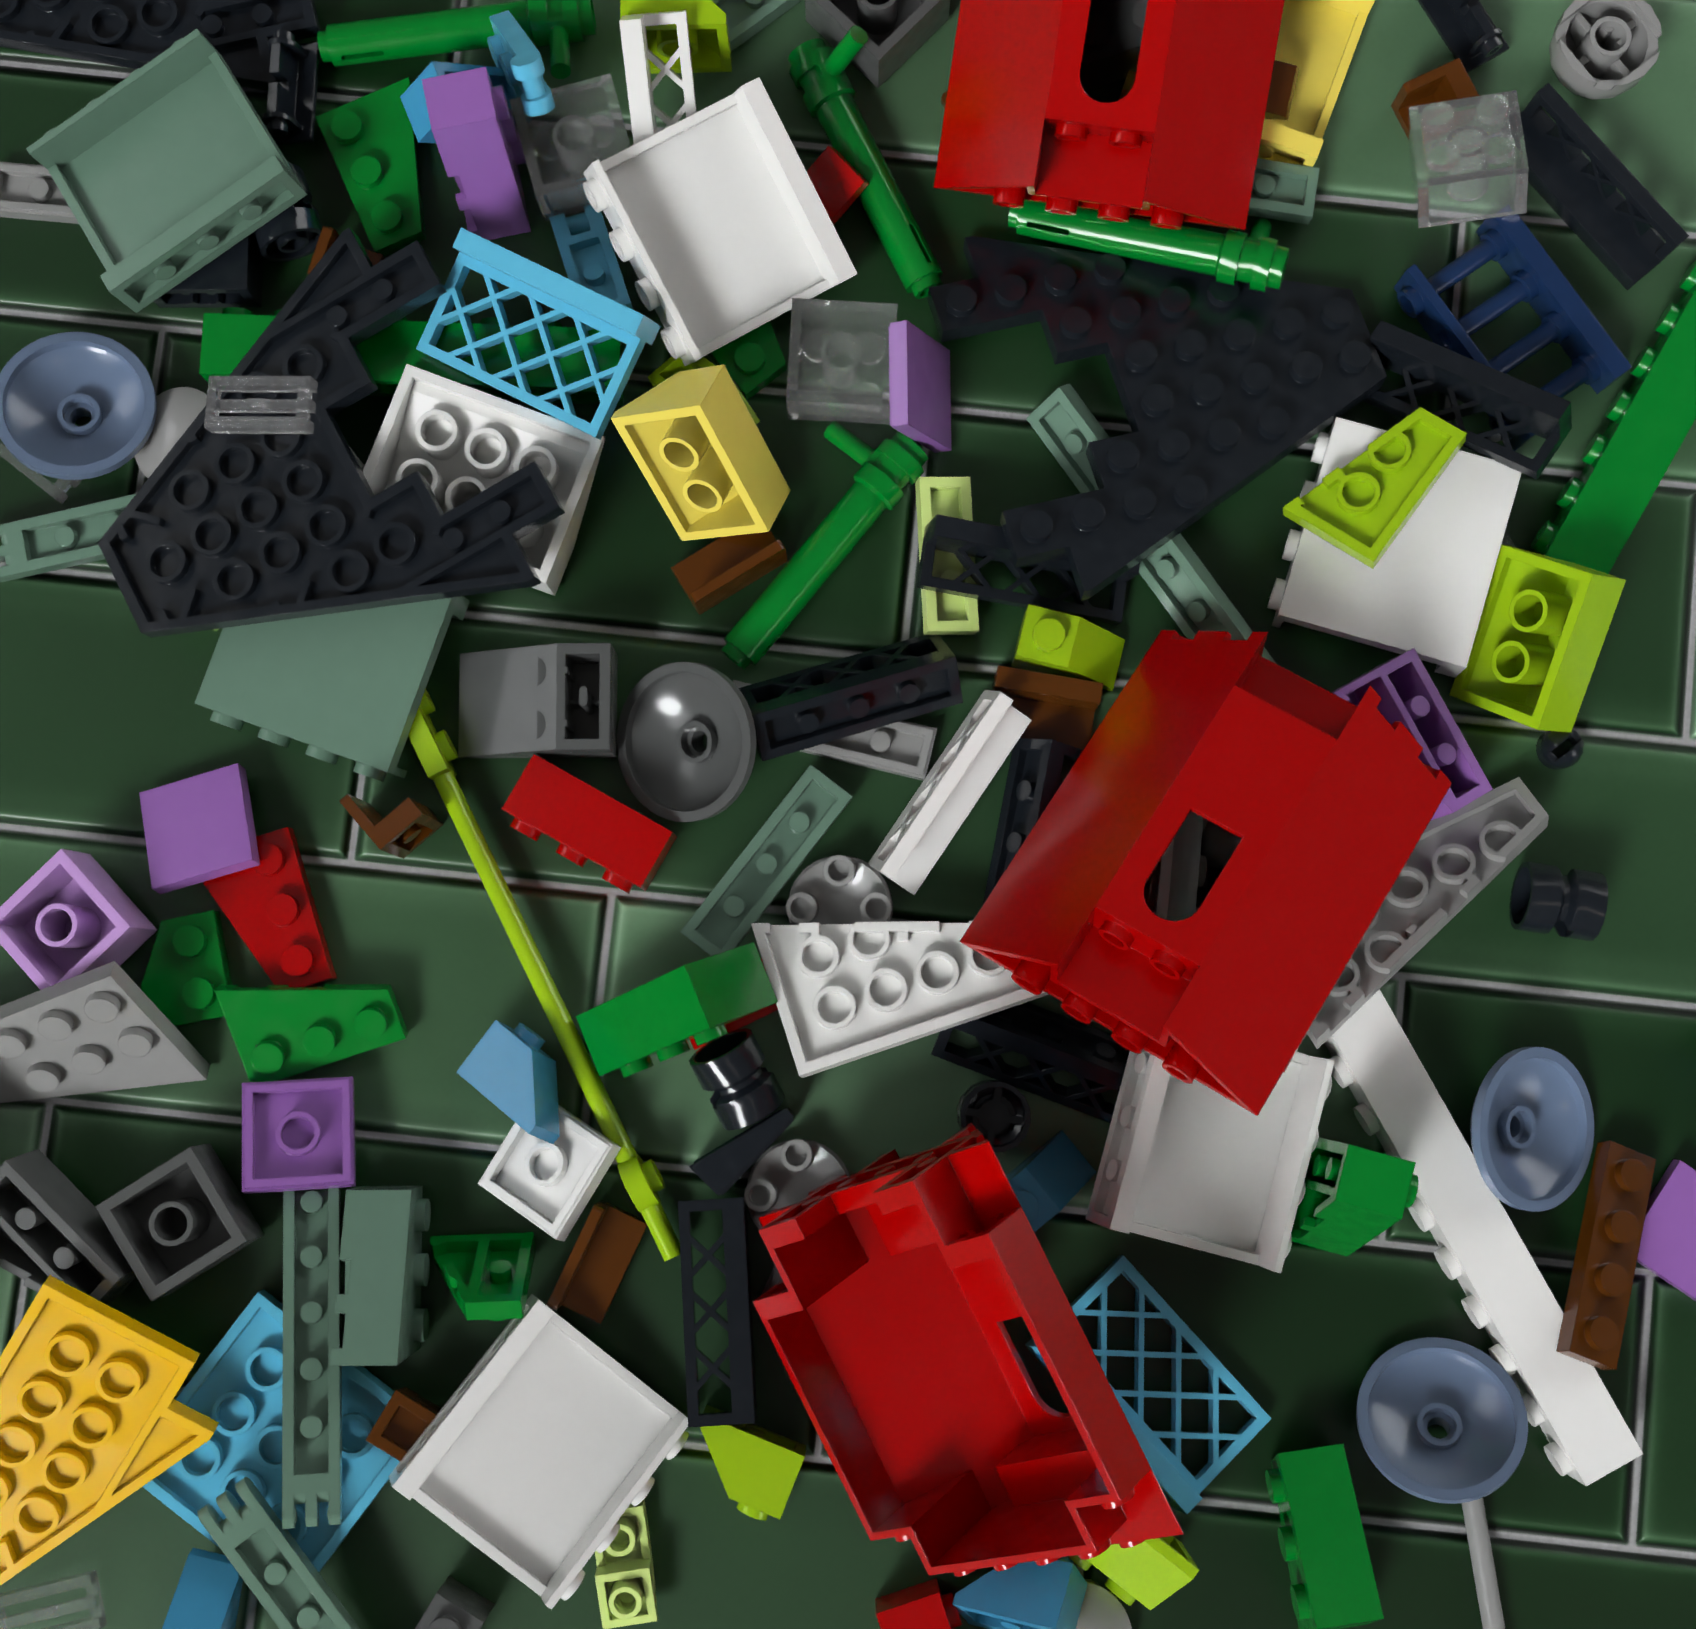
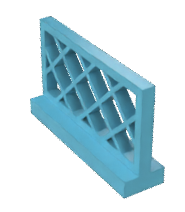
(544, 288)
(1175, 1480)

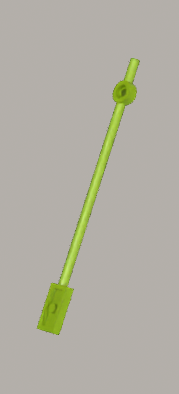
(639, 1177)

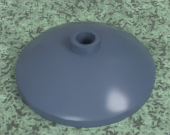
(68, 379)
(1532, 1128)
(1446, 1386)

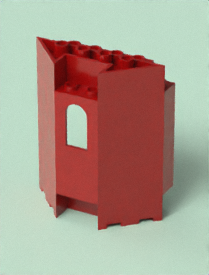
(1165, 151)
(1325, 827)
(916, 1384)

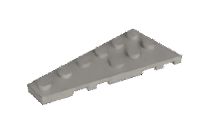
(1444, 873)
(90, 1039)

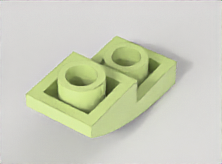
(627, 1573)

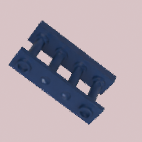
(1533, 281)

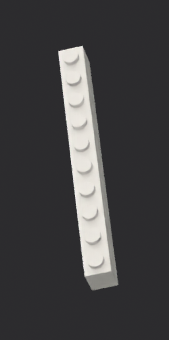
(1479, 1245)

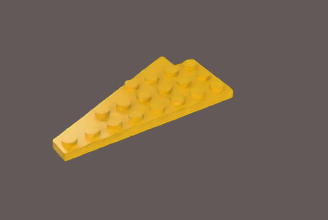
(84, 1418)

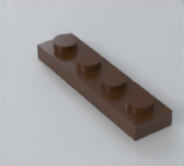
(1606, 1256)

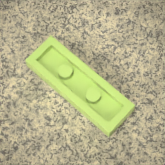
(942, 611)

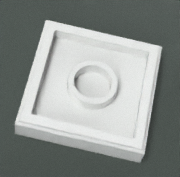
(550, 1180)

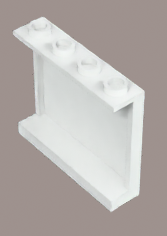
(718, 222)
(1429, 580)
(1205, 1169)
(542, 1452)

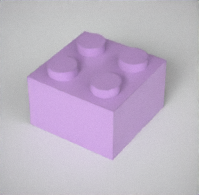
(70, 920)

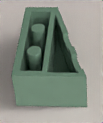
(383, 1275)

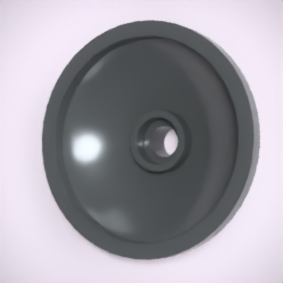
(663, 744)

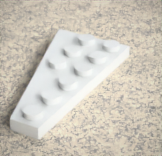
(876, 986)

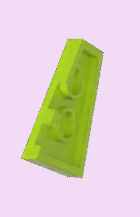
(1379, 490)

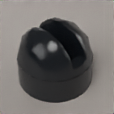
(1552, 739)

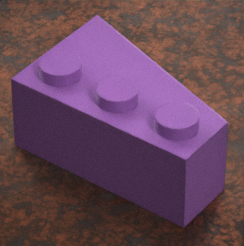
(479, 150)
(1414, 700)

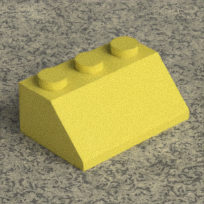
(703, 455)

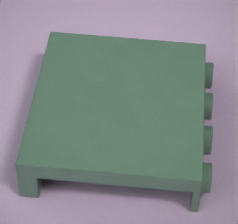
(168, 170)
(331, 679)

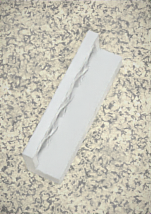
(638, 72)
(950, 791)

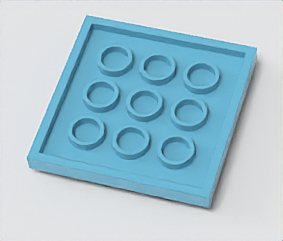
(243, 1393)

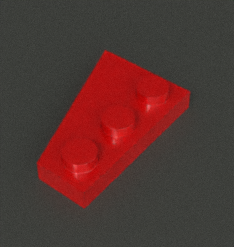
(277, 913)

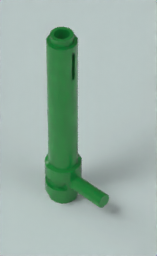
(457, 30)
(830, 99)
(1227, 256)
(875, 489)

